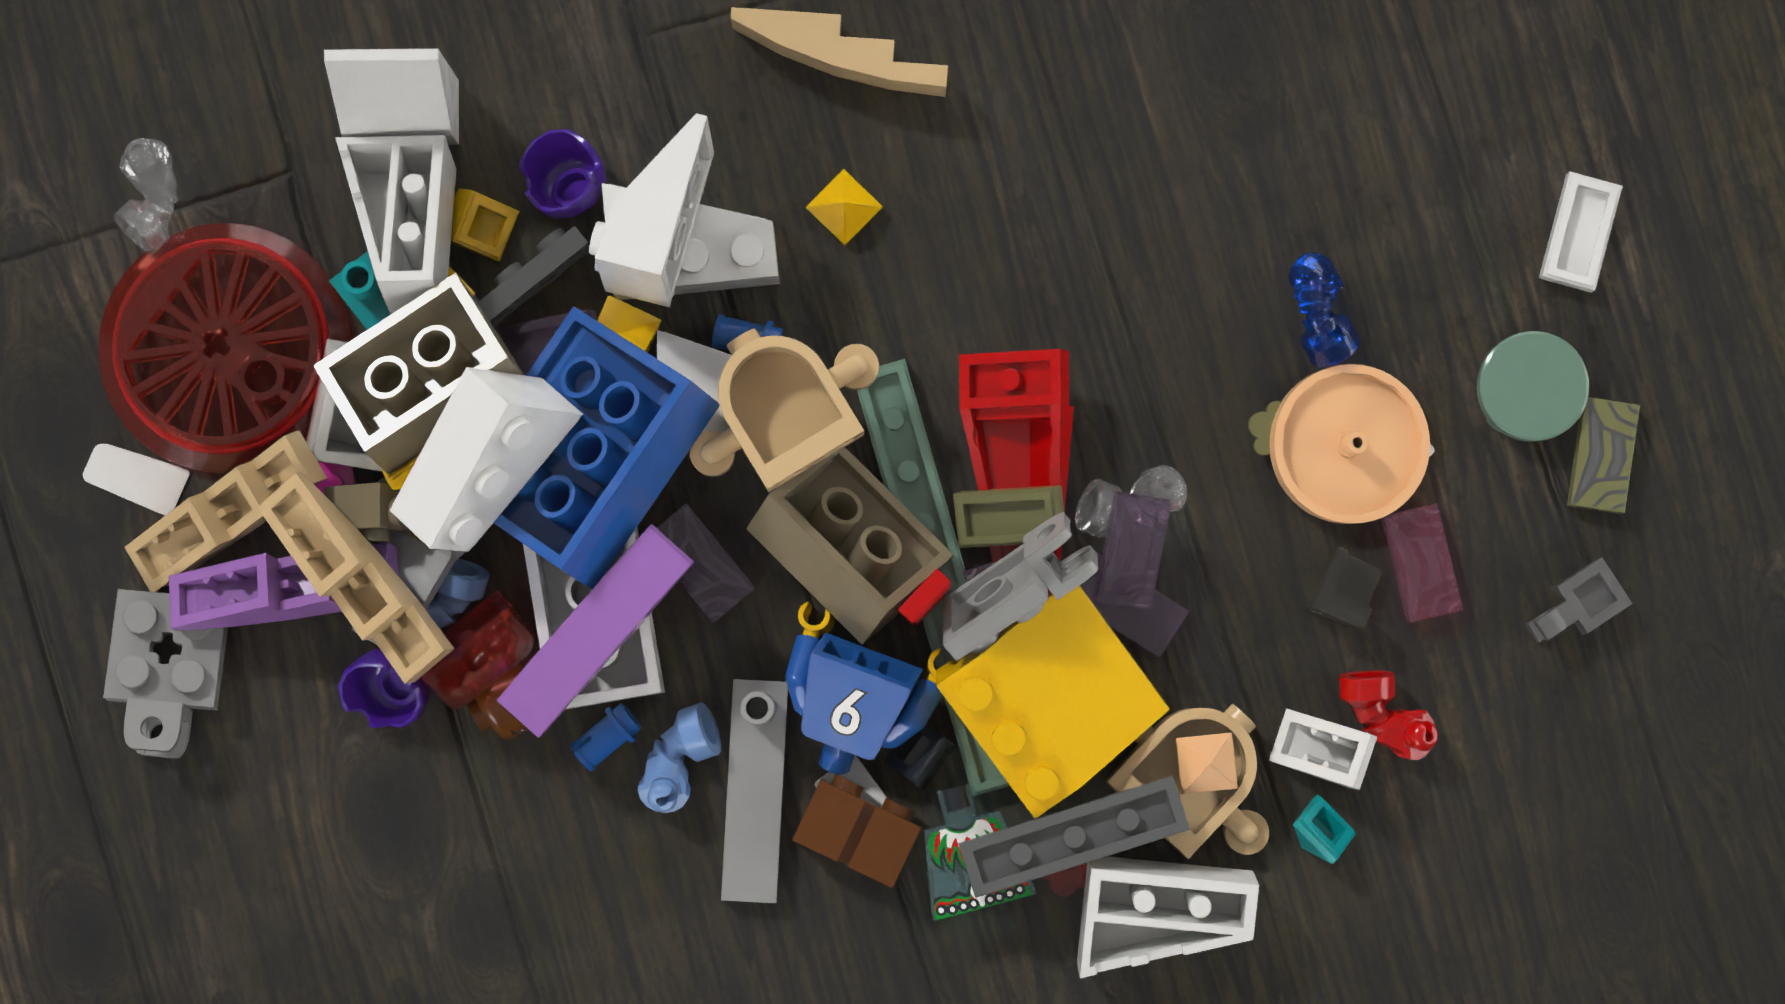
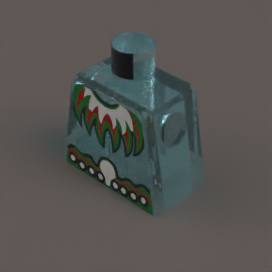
(947, 875)

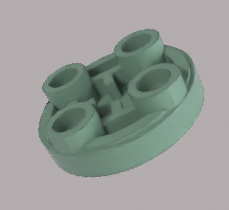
(1532, 386)

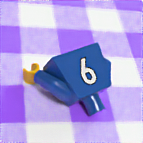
(855, 695)

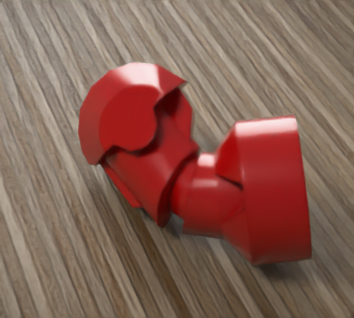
(1403, 731)

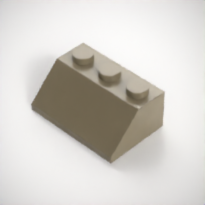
(406, 368)
(848, 542)

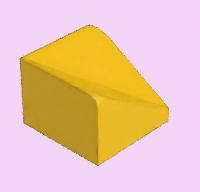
(629, 322)

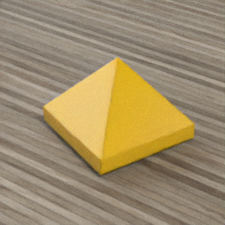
(844, 207)

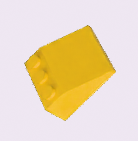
(1052, 699)

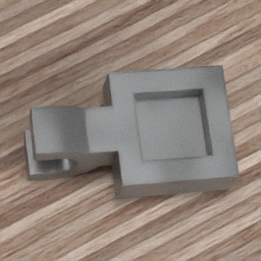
(1585, 599)

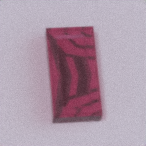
(1422, 563)

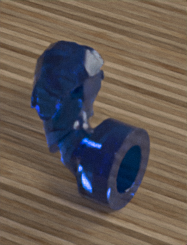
(1327, 336)

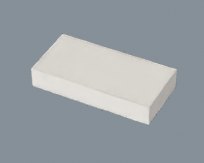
(1580, 232)

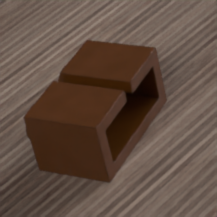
(858, 831)

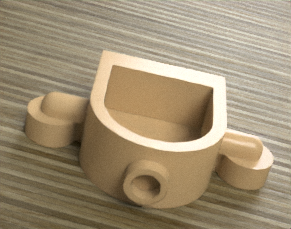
(783, 407)
(1205, 811)

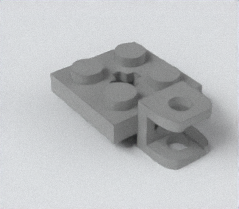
(1014, 588)
(159, 691)

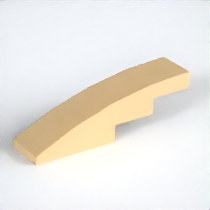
(818, 42)
(220, 514)
(356, 576)

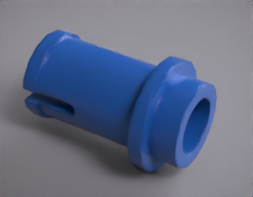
(729, 328)
(606, 736)

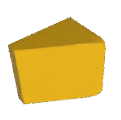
(481, 224)

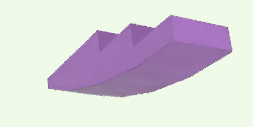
(250, 592)
(595, 630)

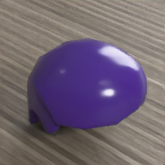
(562, 174)
(380, 694)

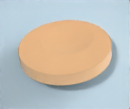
(1349, 444)

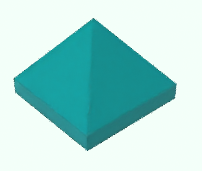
(1323, 830)

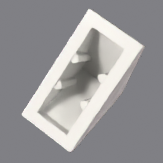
(1323, 749)

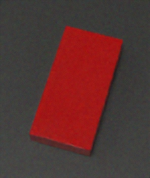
(925, 597)

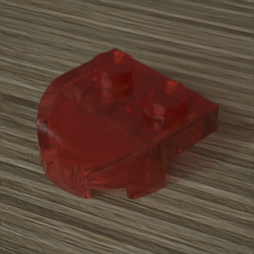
(485, 648)

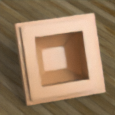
(1206, 763)

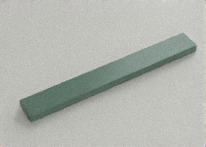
(913, 479)

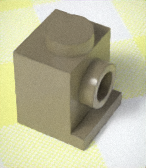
(368, 509)

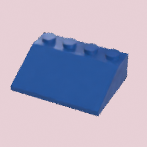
(615, 458)

